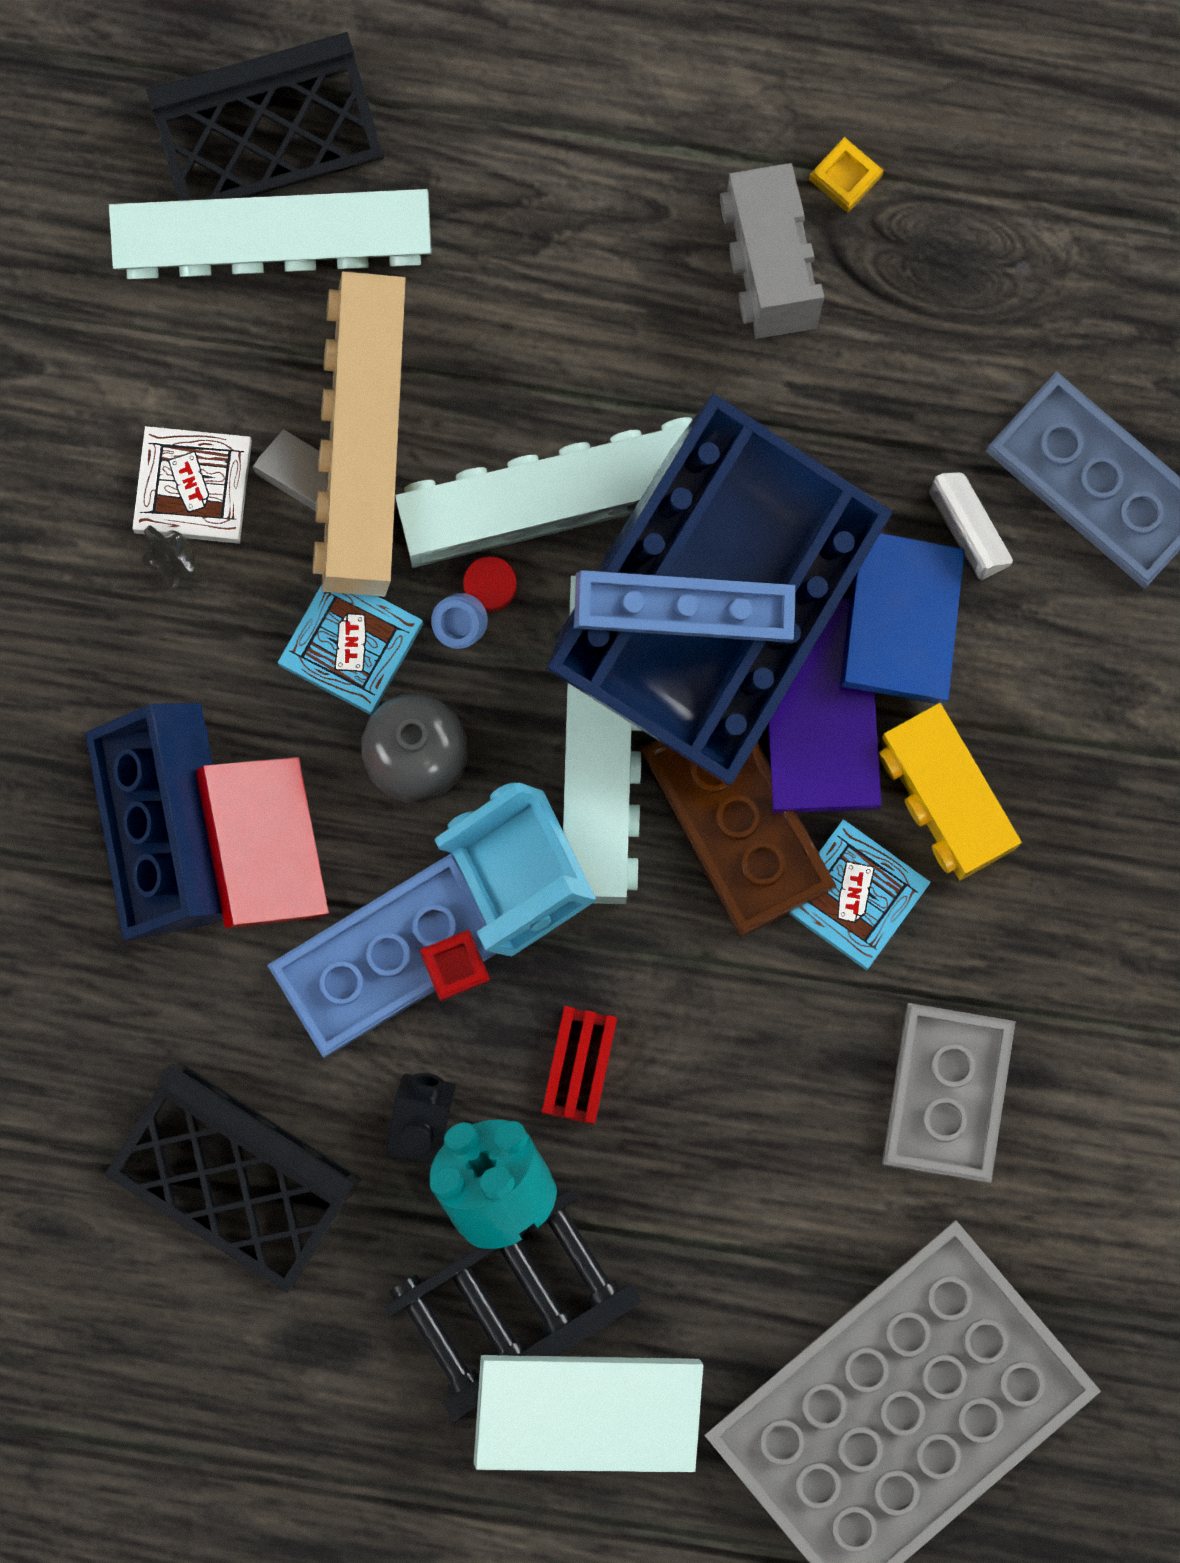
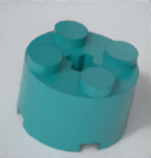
(492, 1182)

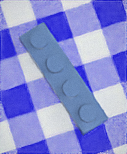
(684, 606)

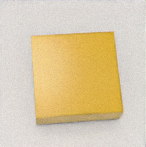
(846, 175)

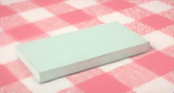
(587, 1413)

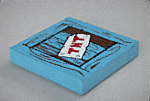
(351, 646)
(869, 897)

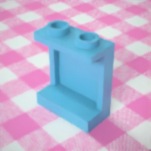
(517, 867)

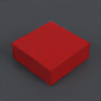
(454, 965)

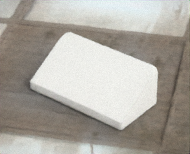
(970, 524)

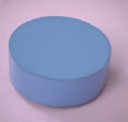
(459, 620)

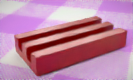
(588, 1019)

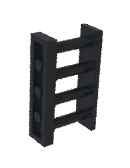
(560, 1327)

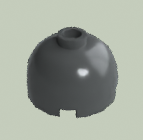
(414, 748)

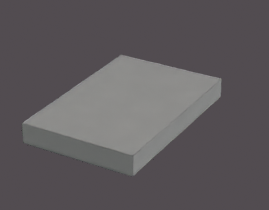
(948, 1093)

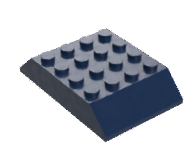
(729, 509)

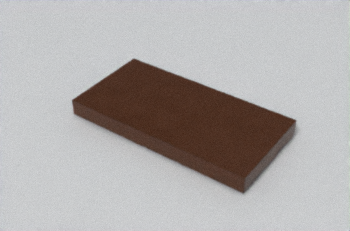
(753, 858)

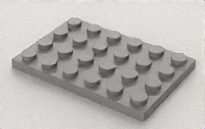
(903, 1409)

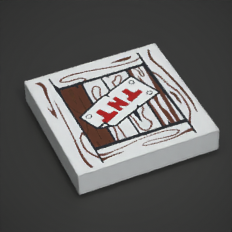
(192, 484)

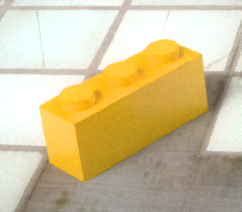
(947, 793)

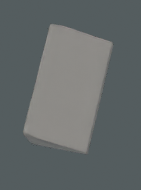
(292, 468)

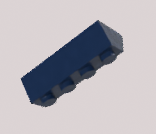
(155, 818)

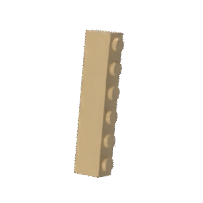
(362, 434)

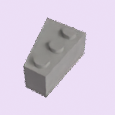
(772, 251)

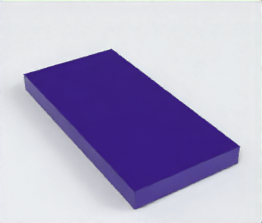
(825, 735)

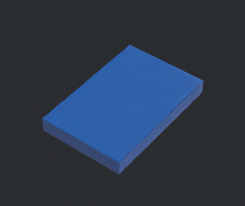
(903, 620)

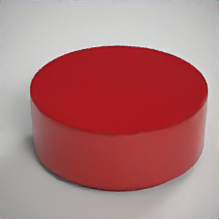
(491, 582)

